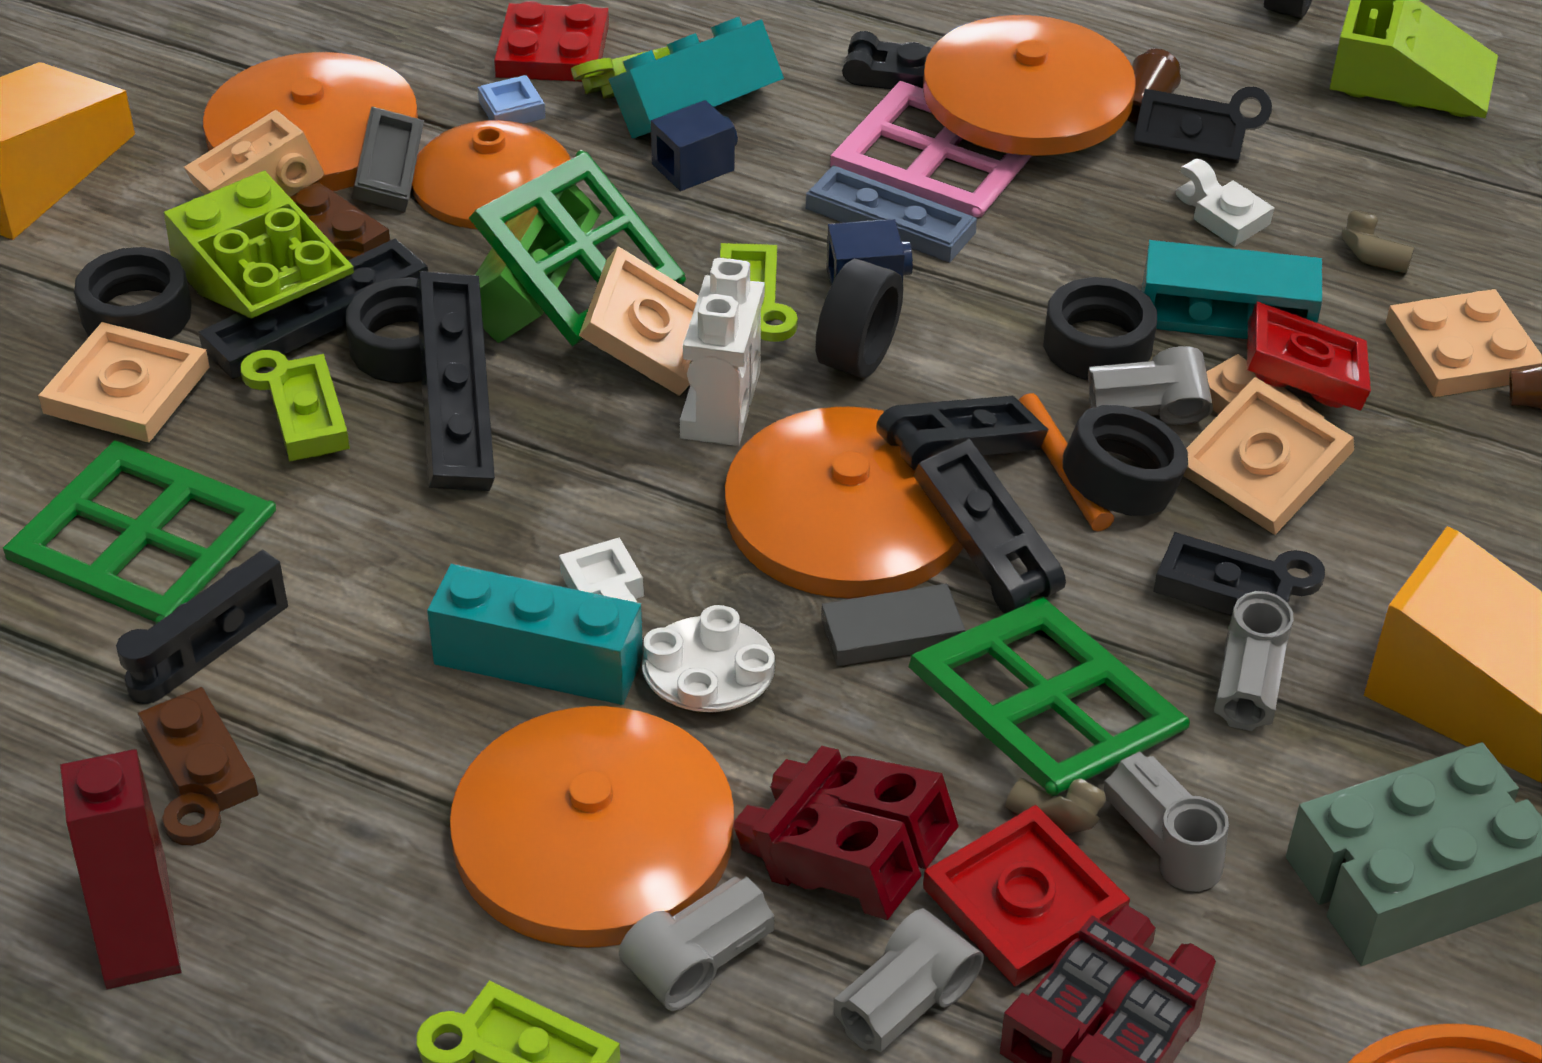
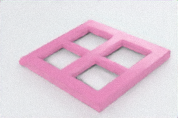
(935, 150)

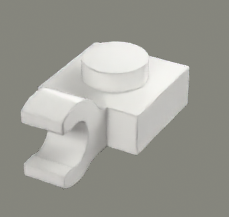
(1226, 210)
(603, 571)

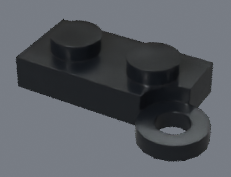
(1199, 124)
(1221, 575)

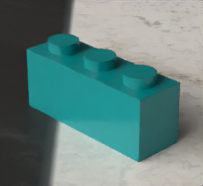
(714, 71)
(1218, 287)
(536, 633)

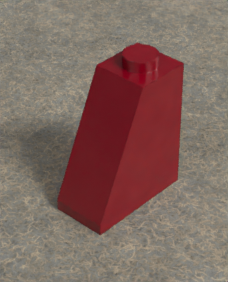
(121, 868)

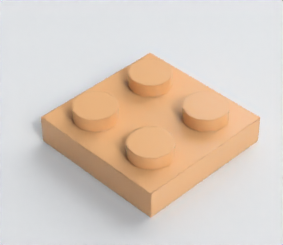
(641, 319)
(1462, 341)
(124, 382)
(1266, 455)

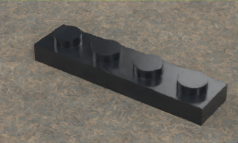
(307, 316)
(454, 382)

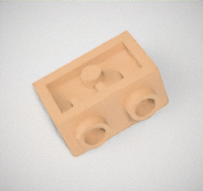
(266, 145)

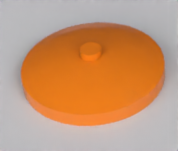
(1029, 85)
(321, 95)
(834, 507)
(591, 824)

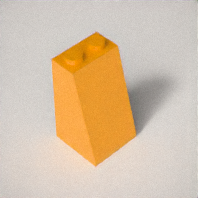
(53, 137)
(1466, 653)

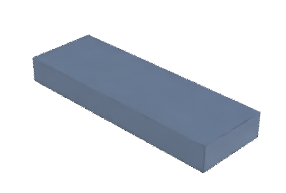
(922, 222)

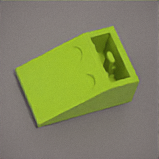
(1412, 58)
(251, 246)

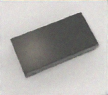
(387, 159)
(890, 623)

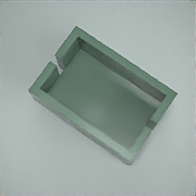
(1421, 852)

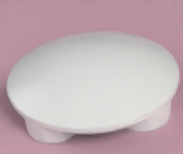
(708, 661)

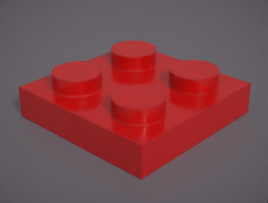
(549, 40)
(1308, 356)
(1022, 893)

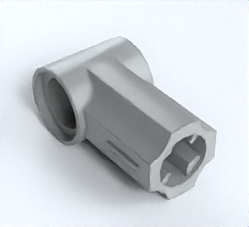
(1166, 386)
(1253, 660)
(1180, 827)
(682, 952)
(919, 968)

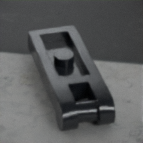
(884, 63)
(991, 423)
(990, 526)
(202, 628)

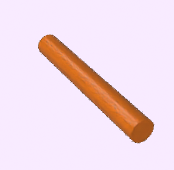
(1054, 447)

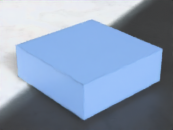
(512, 100)

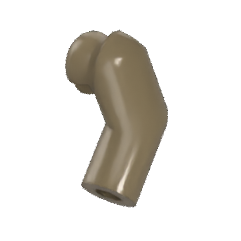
(1370, 248)
(1071, 814)

